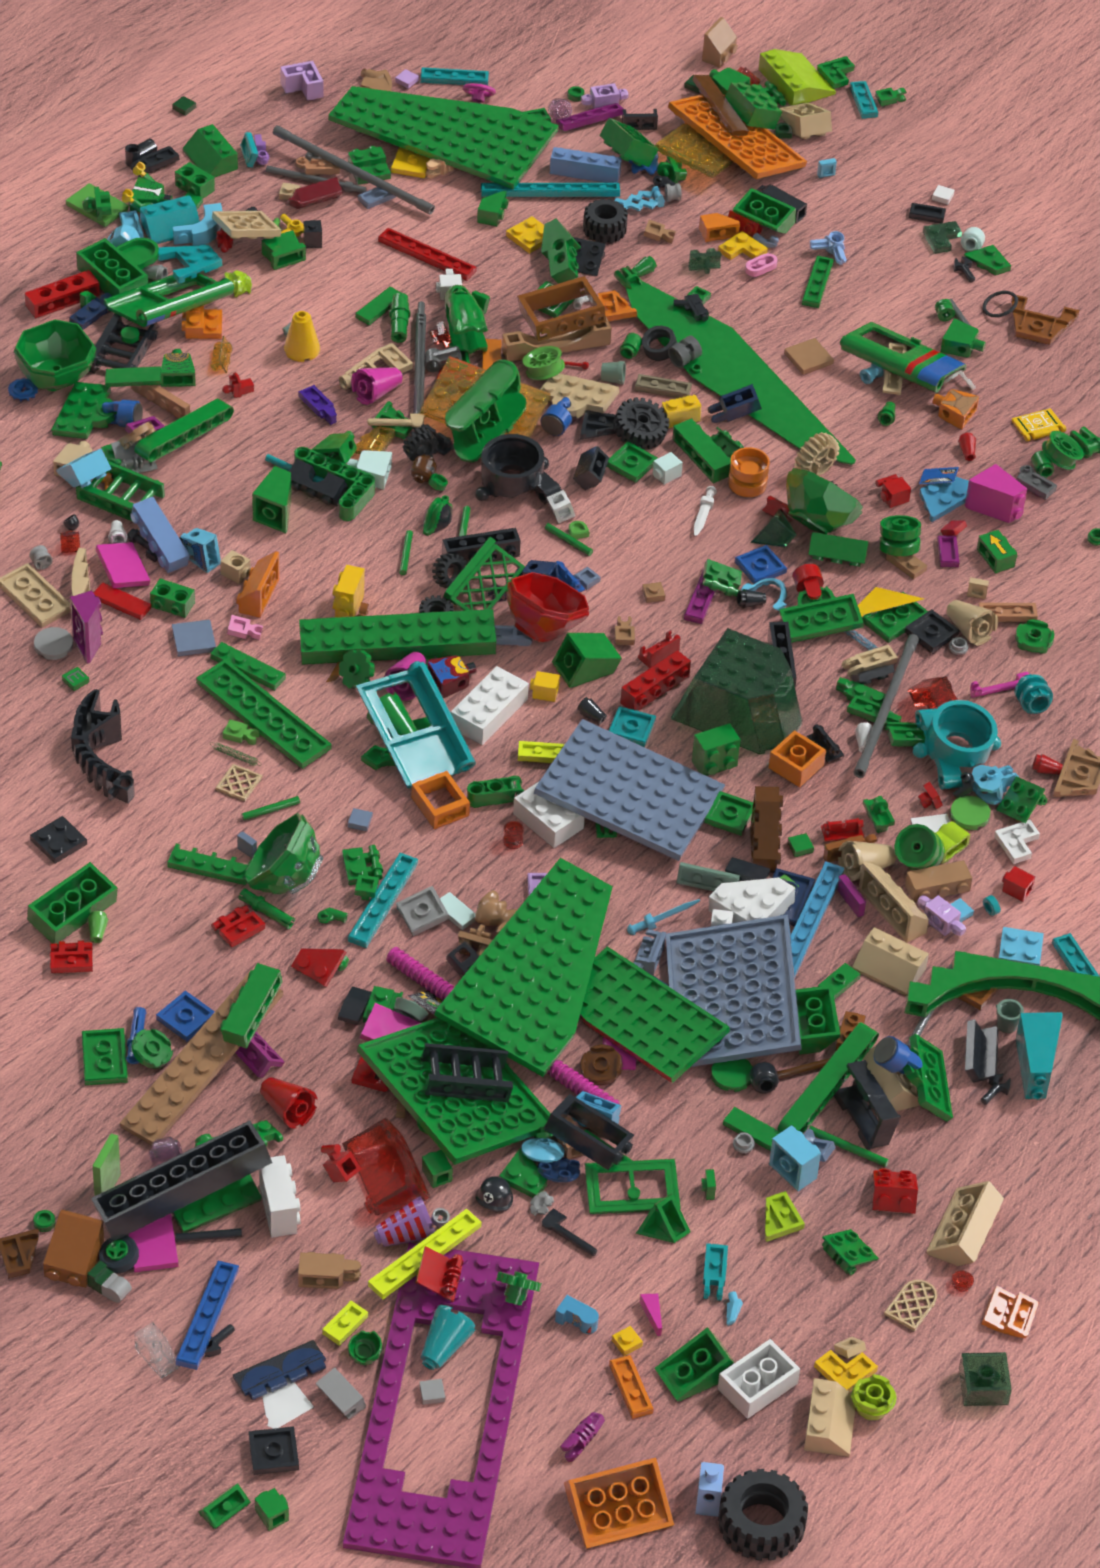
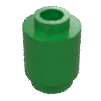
(630, 345)
(1042, 464)

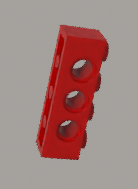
(60, 294)

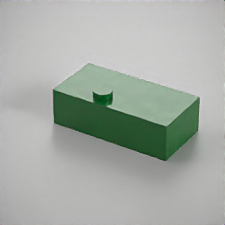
(71, 903)

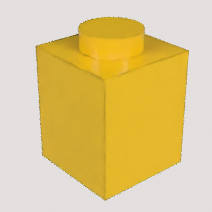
(545, 686)

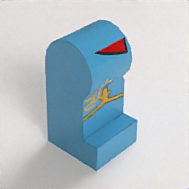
(577, 1314)

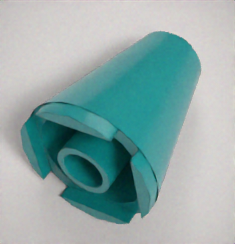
(445, 1336)

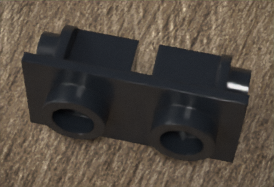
(445, 443)
(821, 738)

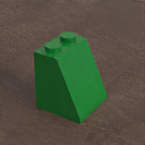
(273, 500)
(585, 658)

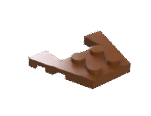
(1039, 326)

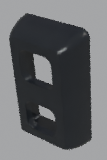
(462, 967)

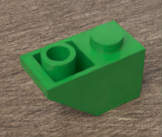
(492, 209)

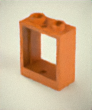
(440, 816)

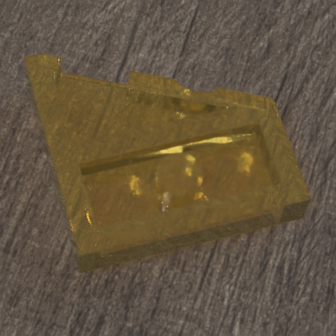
(376, 440)

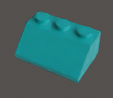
(163, 216)

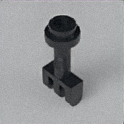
(135, 536)

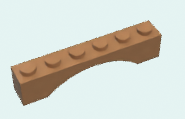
(518, 344)

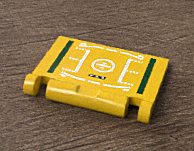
(1038, 424)

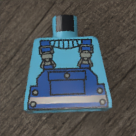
(202, 548)

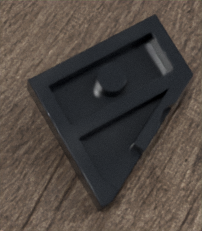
(597, 425)

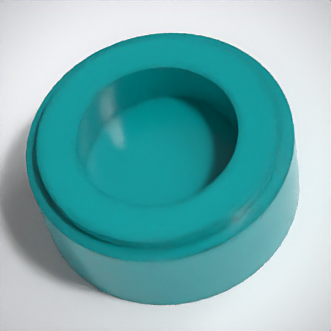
(991, 905)

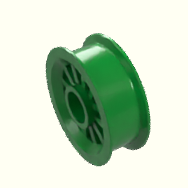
(1062, 450)

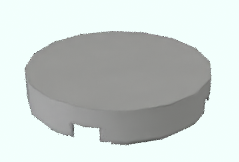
(53, 643)

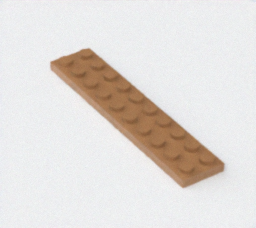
(185, 1076)

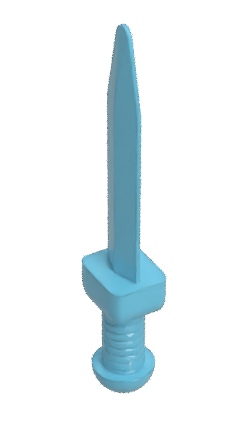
(649, 921)

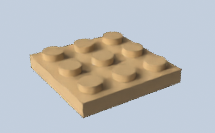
(246, 224)

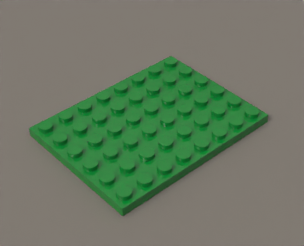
(456, 1125)

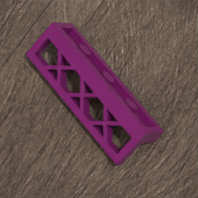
(259, 1056)

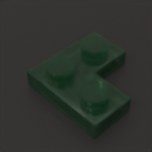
(939, 235)

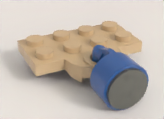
(571, 398)

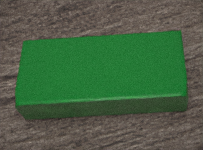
(224, 1506)

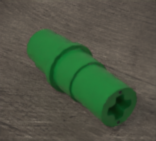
(399, 317)

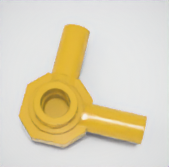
(295, 225)

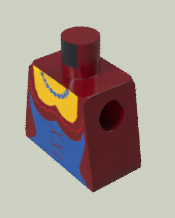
(450, 674)

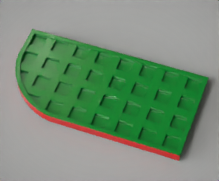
(647, 1016)

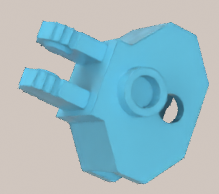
(992, 781)

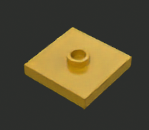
(410, 163)

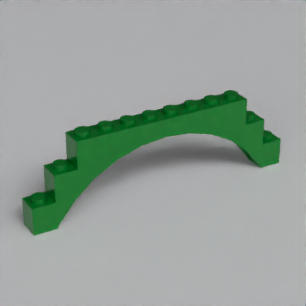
(979, 973)

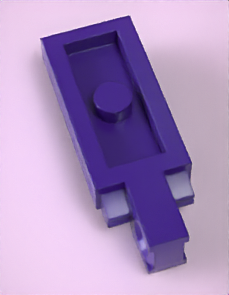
(318, 403)

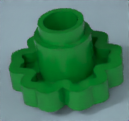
(356, 668)
(517, 1286)

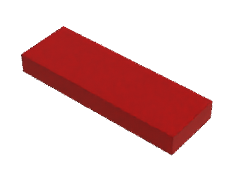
(122, 601)

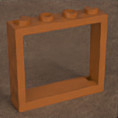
(557, 294)

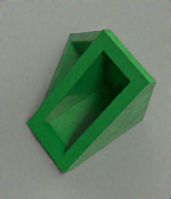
(665, 1221)

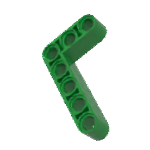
(359, 483)

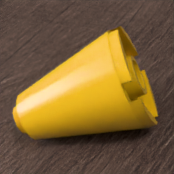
(301, 338)

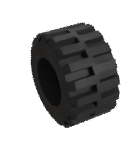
(605, 221)

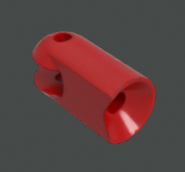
(774, 504)

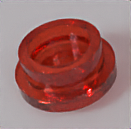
(962, 1280)

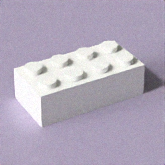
(490, 705)

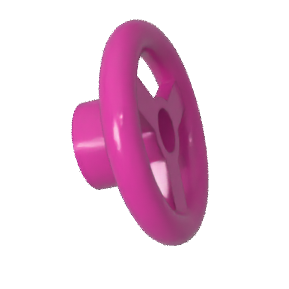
(478, 92)

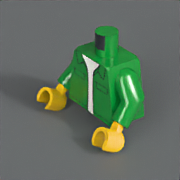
(145, 191)

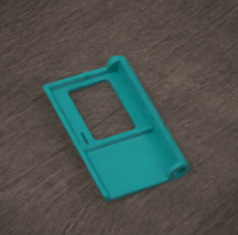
(426, 750)

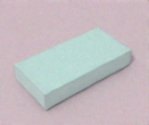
(458, 912)

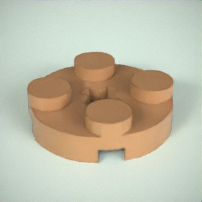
(137, 434)

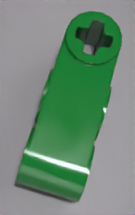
(493, 791)

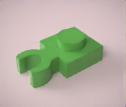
(239, 731)

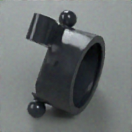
(519, 454)

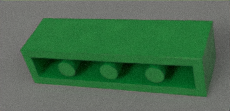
(702, 450)
(251, 1005)

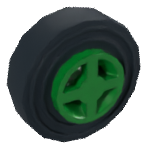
(111, 1254)

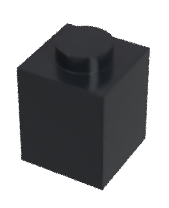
(312, 233)

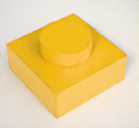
(627, 1340)

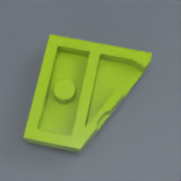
(781, 1217)

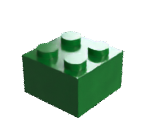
(716, 750)

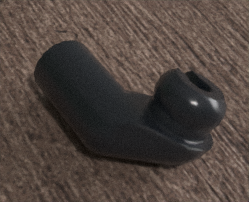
(660, 181)
(967, 785)

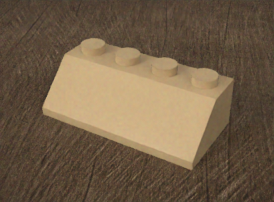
(892, 902)
(966, 1224)

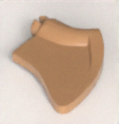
(376, 79)

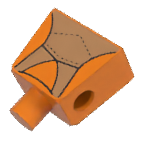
(956, 407)

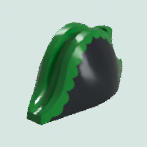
(437, 515)

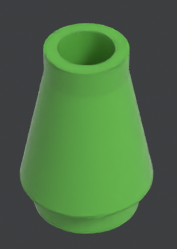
(97, 925)

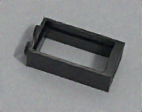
(584, 1142)

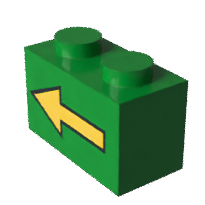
(997, 551)

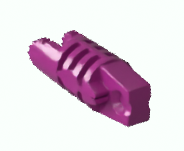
(582, 1435)

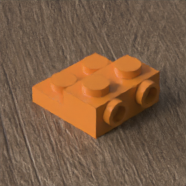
(202, 323)

